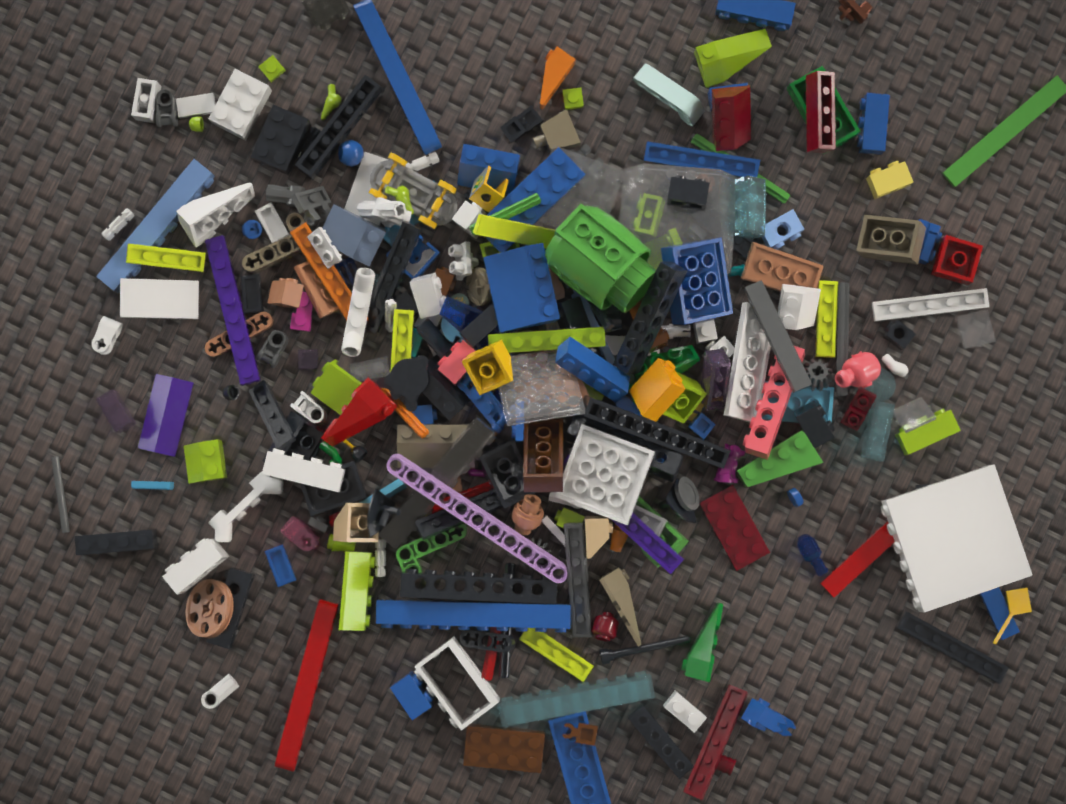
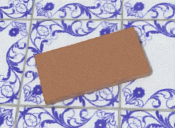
(779, 268)

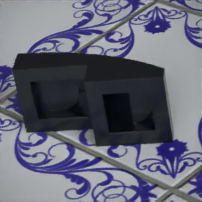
(522, 124)

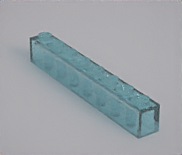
(576, 699)

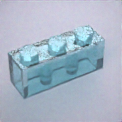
(750, 207)
(877, 431)

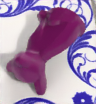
(729, 471)

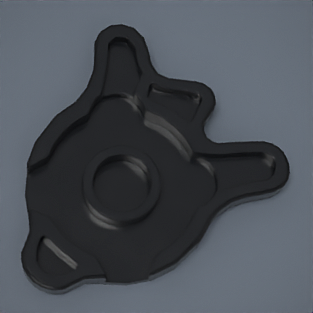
(407, 379)

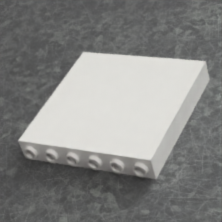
(956, 538)

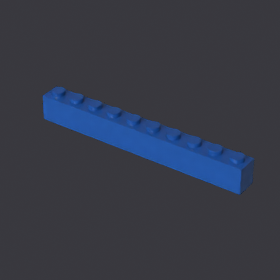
(473, 614)

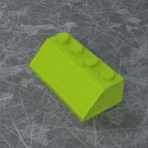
(355, 591)

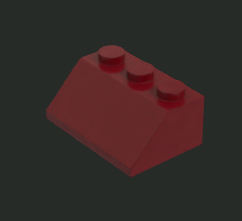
(731, 117)

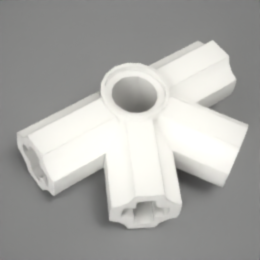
(385, 211)

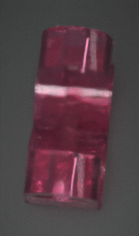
(297, 531)

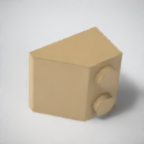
(352, 524)
(597, 533)

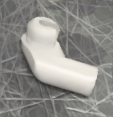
(895, 367)

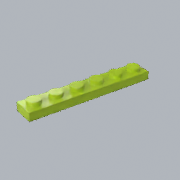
(549, 339)

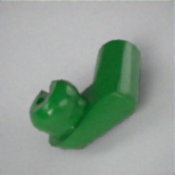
(331, 451)

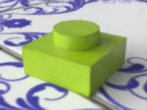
(272, 68)
(573, 98)

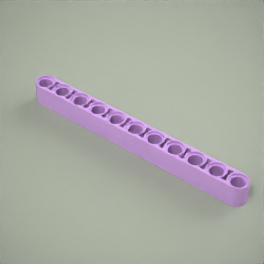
(483, 526)

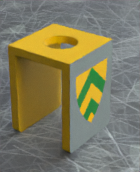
(481, 187)

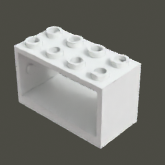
(472, 670)

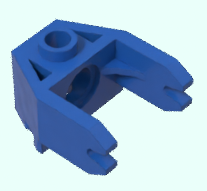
(763, 717)

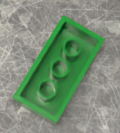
(844, 123)

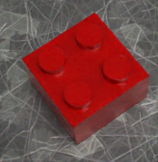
(957, 260)

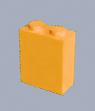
(657, 389)

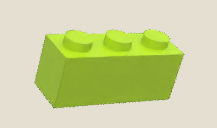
(929, 433)

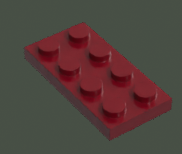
(734, 527)

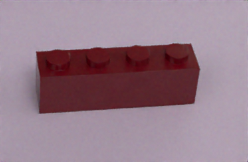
(820, 111)

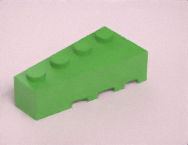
(785, 458)

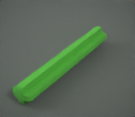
(514, 209)

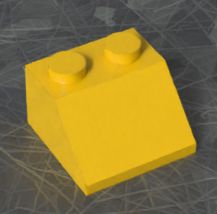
(489, 367)

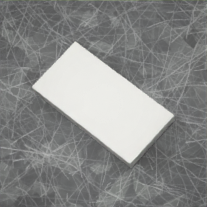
(362, 184)
(159, 298)

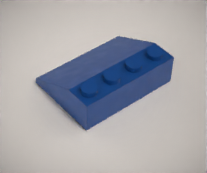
(705, 286)
(521, 288)

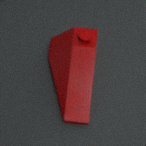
(368, 406)

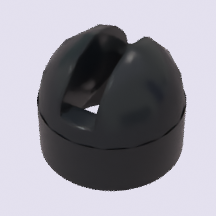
(231, 392)

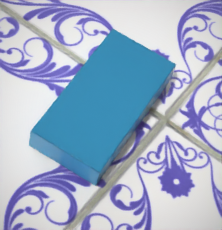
(152, 485)

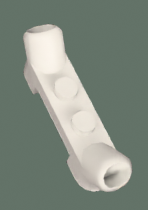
(358, 312)
(223, 521)

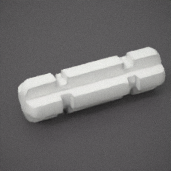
(423, 162)
(117, 224)
(390, 305)
(380, 558)

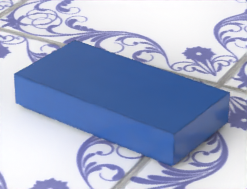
(280, 565)

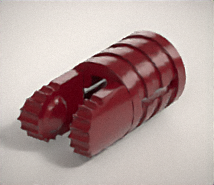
(726, 764)

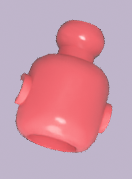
(858, 371)

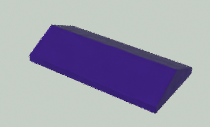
(165, 415)

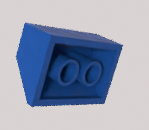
(476, 159)

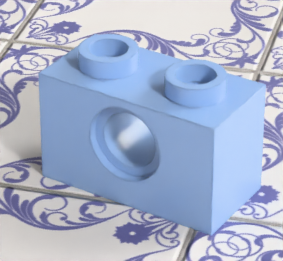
(789, 222)

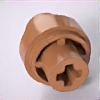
(527, 514)

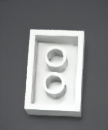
(240, 104)
(195, 565)

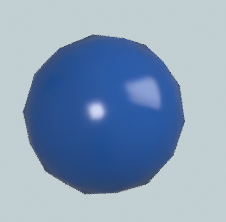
(350, 153)

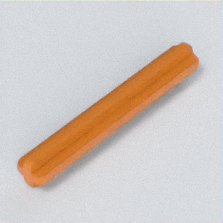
(409, 417)

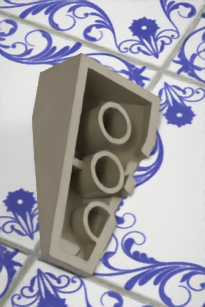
(619, 593)

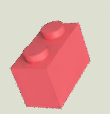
(452, 366)

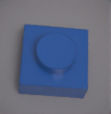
(701, 425)

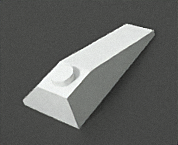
(207, 213)

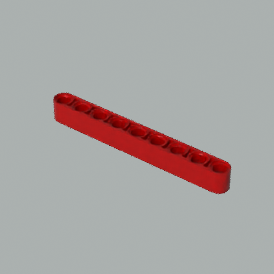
(306, 685)

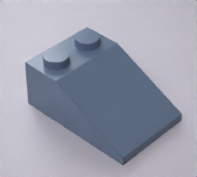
(353, 234)

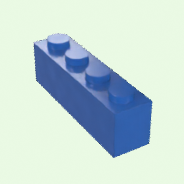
(762, 12)
(592, 369)

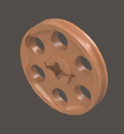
(209, 608)

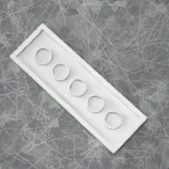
(748, 367)

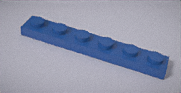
(701, 159)

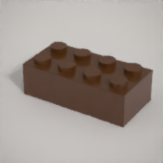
(543, 456)
(504, 748)

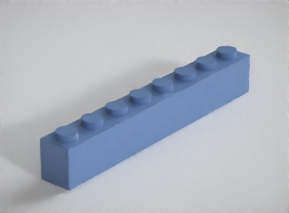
(158, 222)

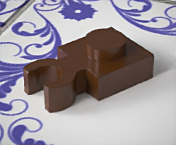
(584, 733)

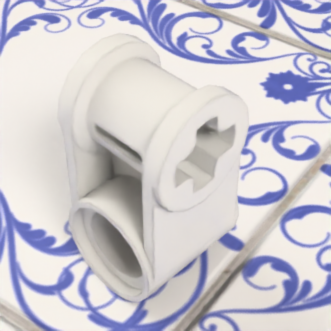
(107, 333)
(307, 406)

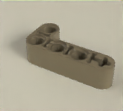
(276, 248)

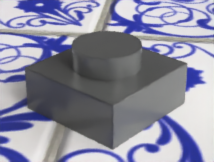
(319, 523)

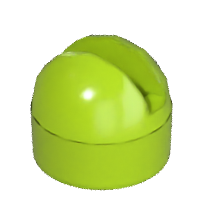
(196, 124)

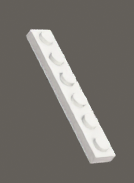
(930, 304)

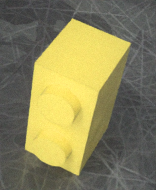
(889, 180)

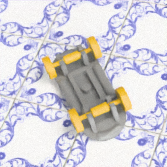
(429, 200)

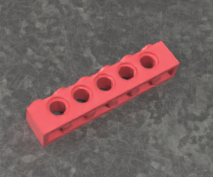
(762, 446)

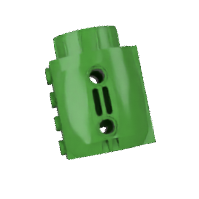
(600, 259)

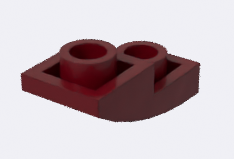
(858, 408)

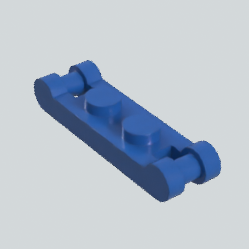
(486, 403)

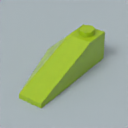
(729, 55)

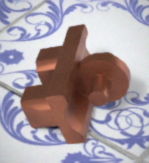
(852, 10)

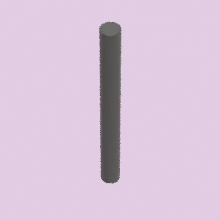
(60, 494)

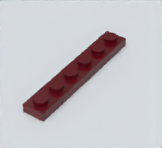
(715, 742)

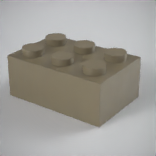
(891, 239)

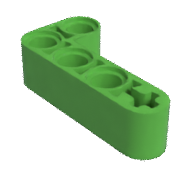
(432, 546)

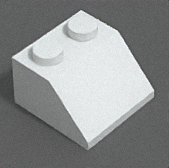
(798, 306)

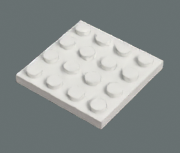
(605, 474)

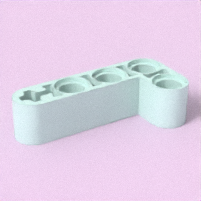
(670, 93)

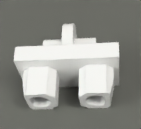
(463, 261)

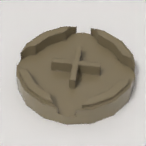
(479, 288)

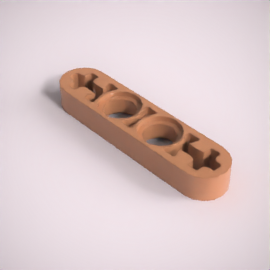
(220, 350)

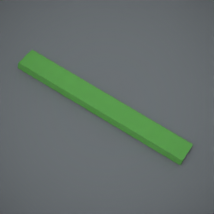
(1005, 131)

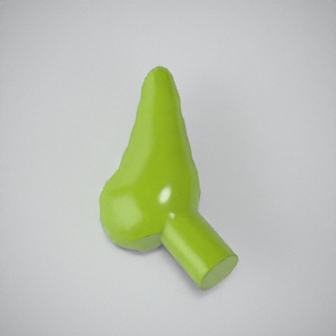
(332, 101)
(401, 194)

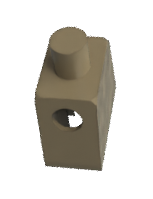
(558, 132)

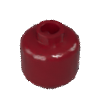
(605, 627)

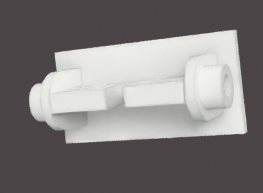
(322, 245)

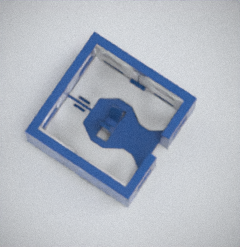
(426, 256)

